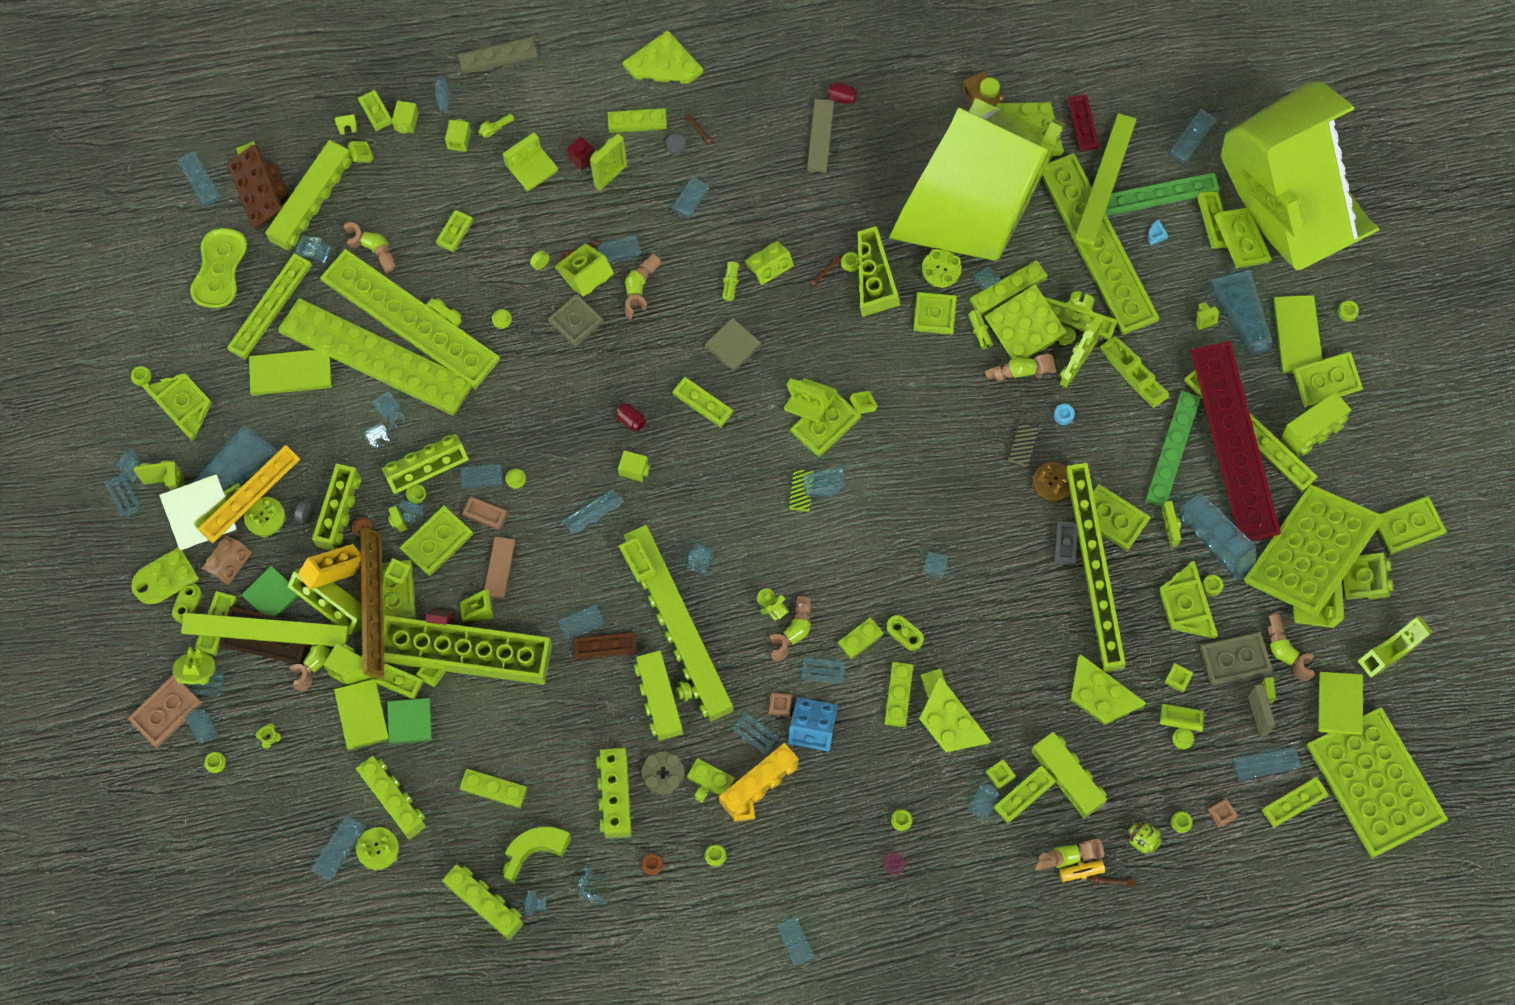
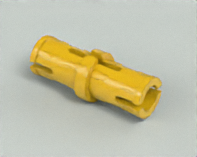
(1096, 867)

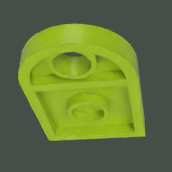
(163, 577)

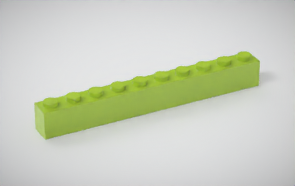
(1095, 567)
(682, 632)

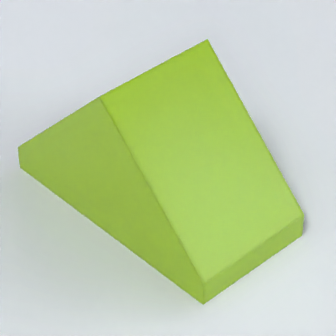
(477, 607)

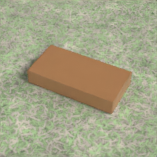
(485, 513)

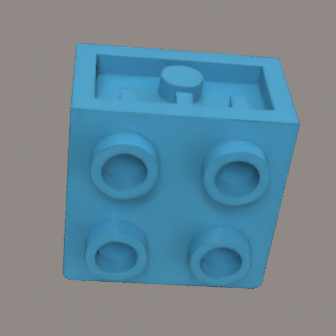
(812, 724)

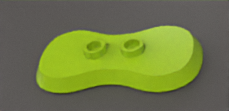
(216, 281)

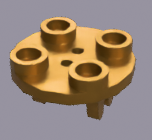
(1044, 475)

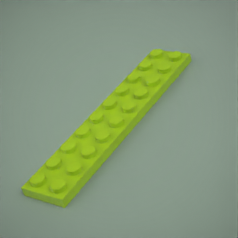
(1107, 257)
(410, 318)
(375, 356)

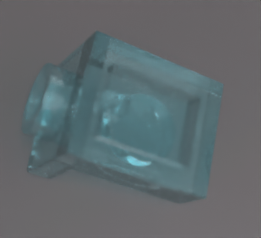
(313, 248)
(201, 725)
(984, 801)

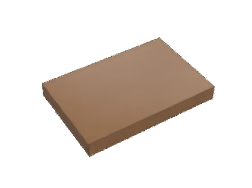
(165, 711)

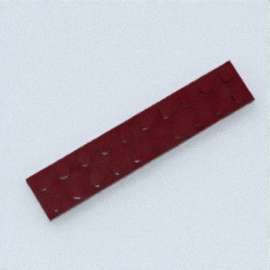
(1235, 441)

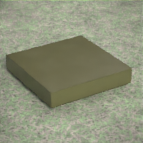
(575, 320)
(733, 344)
(1261, 710)

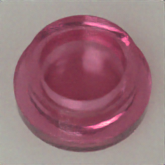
(894, 863)

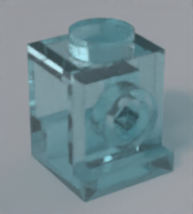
(700, 559)

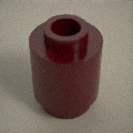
(842, 93)
(630, 417)

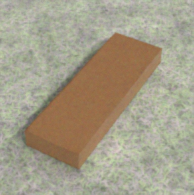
(500, 567)

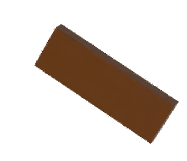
(605, 646)

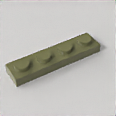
(497, 55)

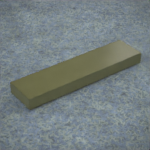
(820, 135)

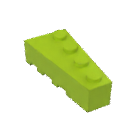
(875, 277)

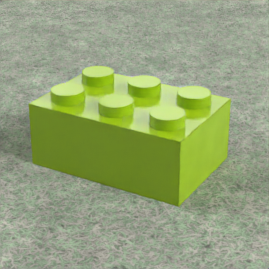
(1316, 425)

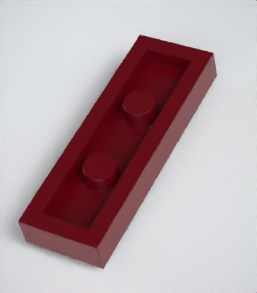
(1083, 123)

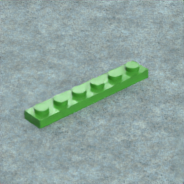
(1161, 194)
(1173, 449)

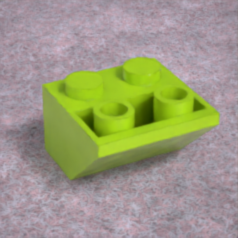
(346, 665)

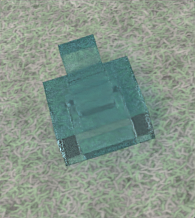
(375, 433)
(410, 511)
(533, 903)

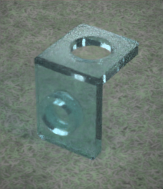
(583, 883)

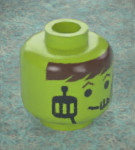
(1145, 837)

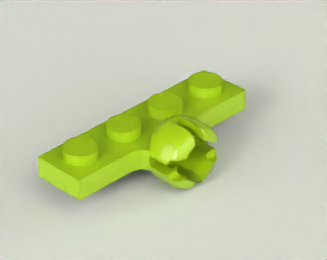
(1078, 313)

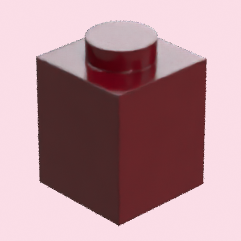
(580, 153)

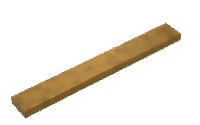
(372, 603)

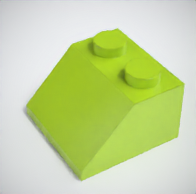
(585, 269)

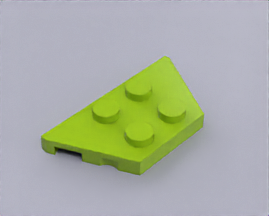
(181, 402)
(1187, 604)
(1102, 694)
(950, 721)

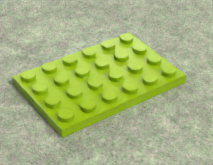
(1313, 550)
(1377, 784)

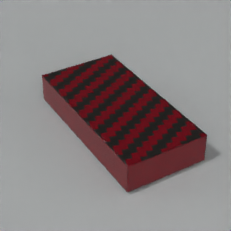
(440, 616)

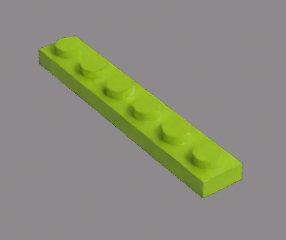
(269, 306)

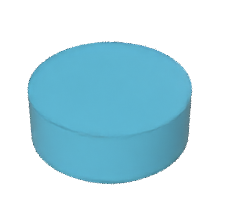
(1064, 414)

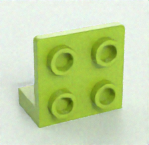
(529, 162)
(165, 472)
(1329, 616)

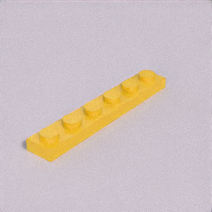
(248, 494)

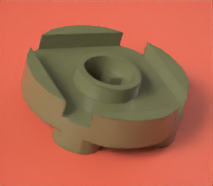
(671, 781)

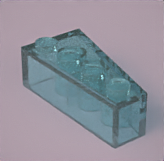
(1243, 308)
(239, 459)
(1220, 535)

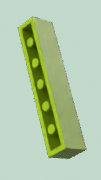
(309, 195)

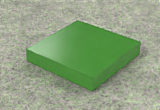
(270, 593)
(409, 721)

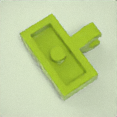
(709, 779)

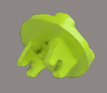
(944, 260)
(257, 523)
(194, 667)
(387, 845)

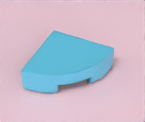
(1156, 233)

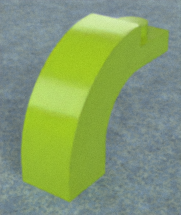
(1396, 647)
(532, 841)

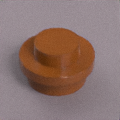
(359, 524)
(652, 864)

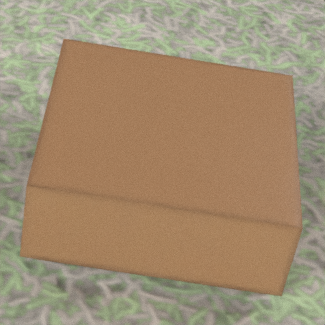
(780, 704)
(1223, 813)

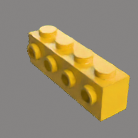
(759, 780)

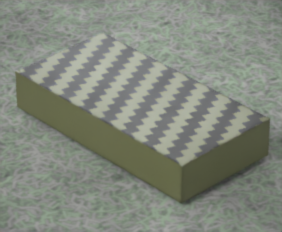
(1023, 444)

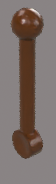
(689, 118)
(564, 254)
(836, 261)
(1130, 883)

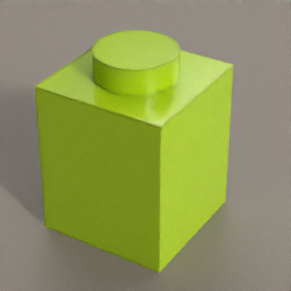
(405, 117)
(458, 135)
(634, 466)

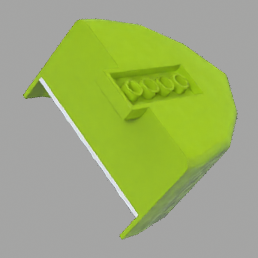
(1294, 177)
(978, 182)

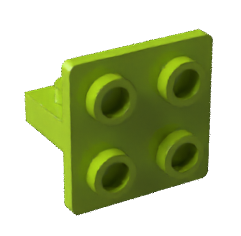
(809, 398)

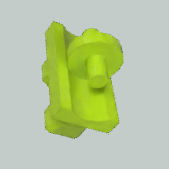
(771, 604)

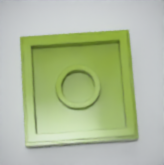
(935, 313)

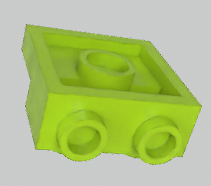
(1369, 578)

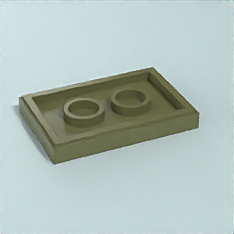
(1236, 658)

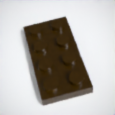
(279, 651)

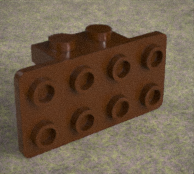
(258, 185)

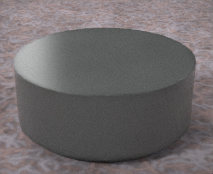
(675, 144)
(303, 512)

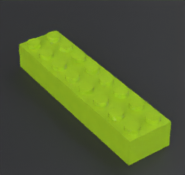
(466, 650)

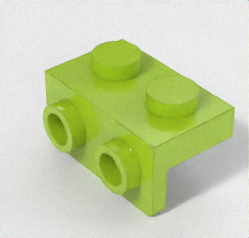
(770, 262)

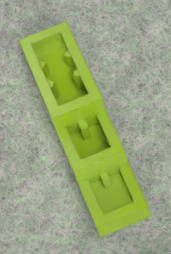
(1134, 372)

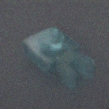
(388, 407)

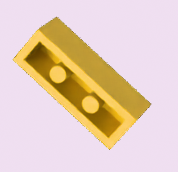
(330, 566)

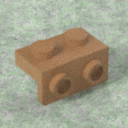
(227, 559)

